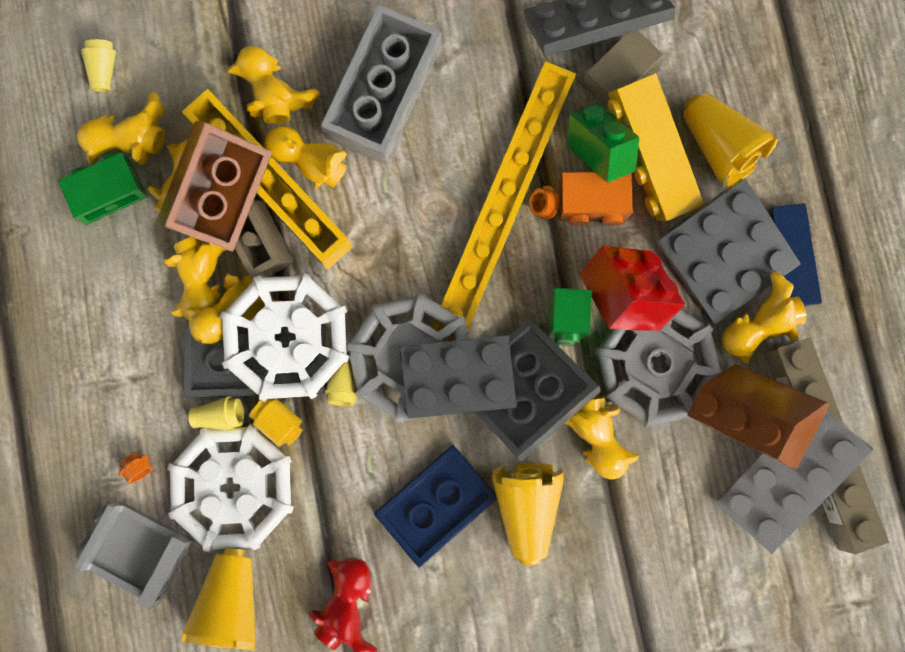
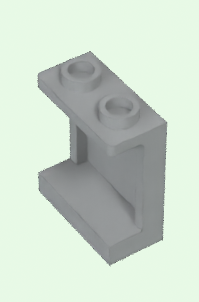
(133, 552)

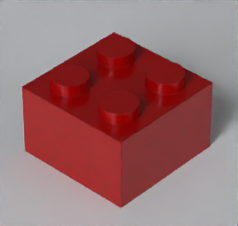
(631, 289)

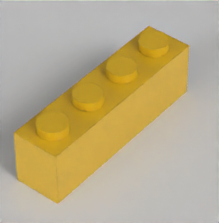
(661, 156)

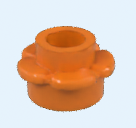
(544, 202)
(135, 467)

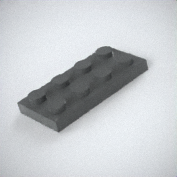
(576, 23)
(207, 377)

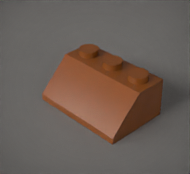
(214, 186)
(759, 413)

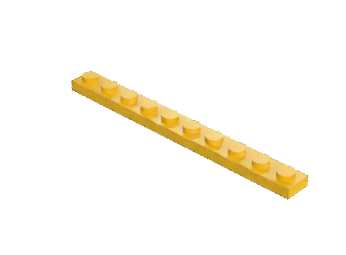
(507, 194)

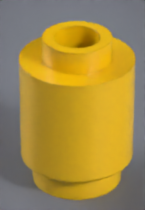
(276, 421)

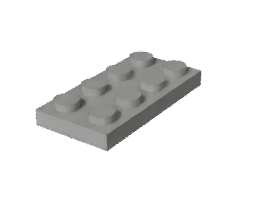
(776, 499)

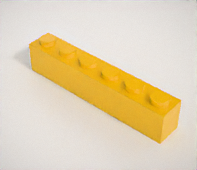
(279, 189)

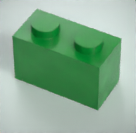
(602, 142)
(102, 188)
(568, 315)

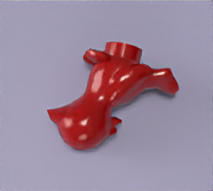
(340, 616)

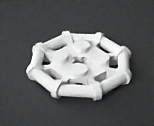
(270, 352)
(216, 503)

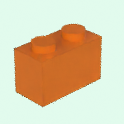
(590, 198)

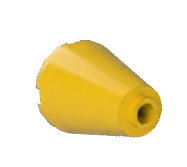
(727, 137)
(528, 507)
(225, 605)

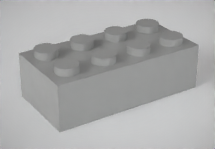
(382, 84)

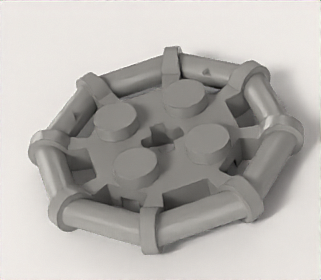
(388, 349)
(659, 384)

